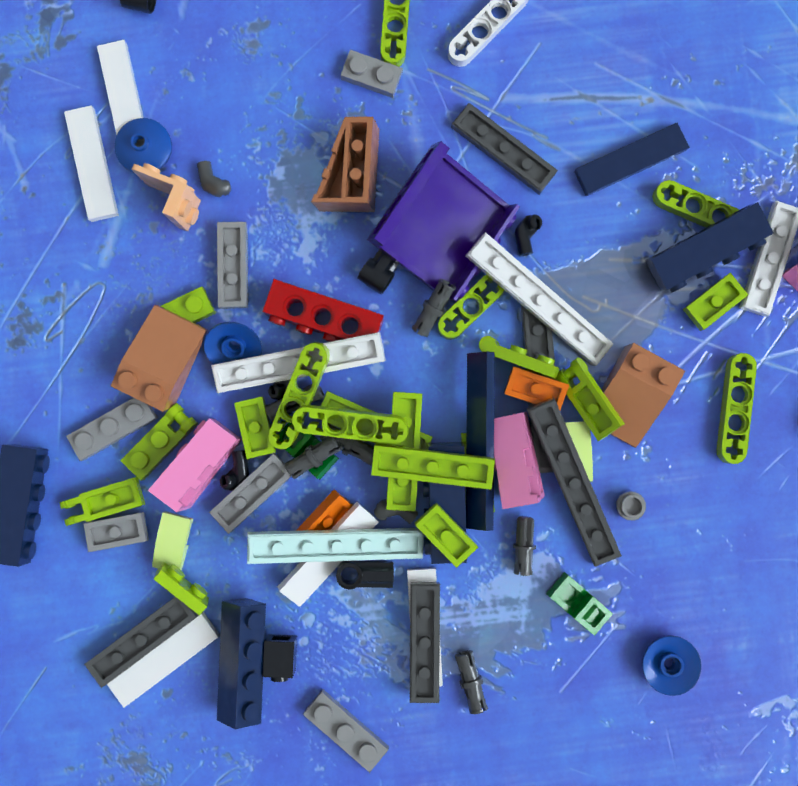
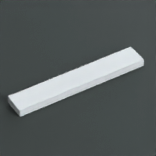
(539, 299)
(280, 365)

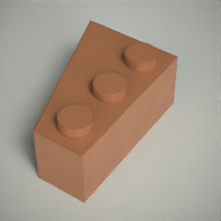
(352, 169)

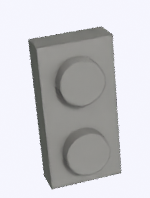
(371, 73)
(116, 532)

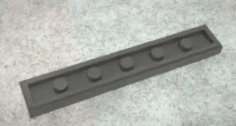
(537, 340)
(573, 481)

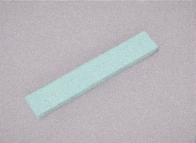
(334, 545)

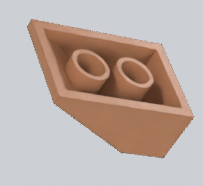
(159, 359)
(640, 390)

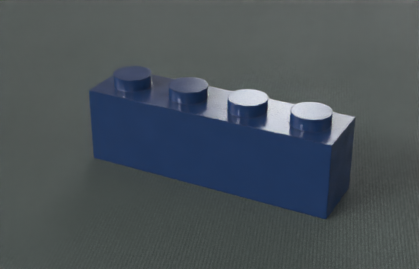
(710, 246)
(20, 497)
(449, 497)
(241, 663)

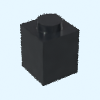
(280, 657)

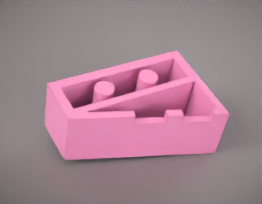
(516, 462)
(195, 465)

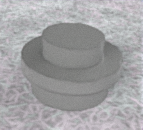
(630, 505)

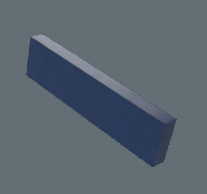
(631, 159)

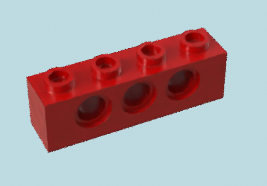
(284, 295)

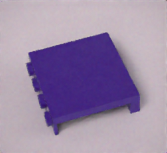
(440, 220)

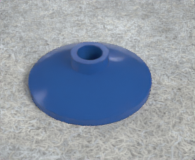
(155, 149)
(219, 346)
(681, 674)

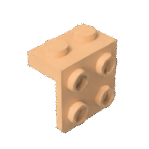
(182, 202)

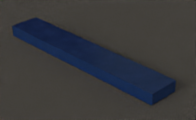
(480, 435)

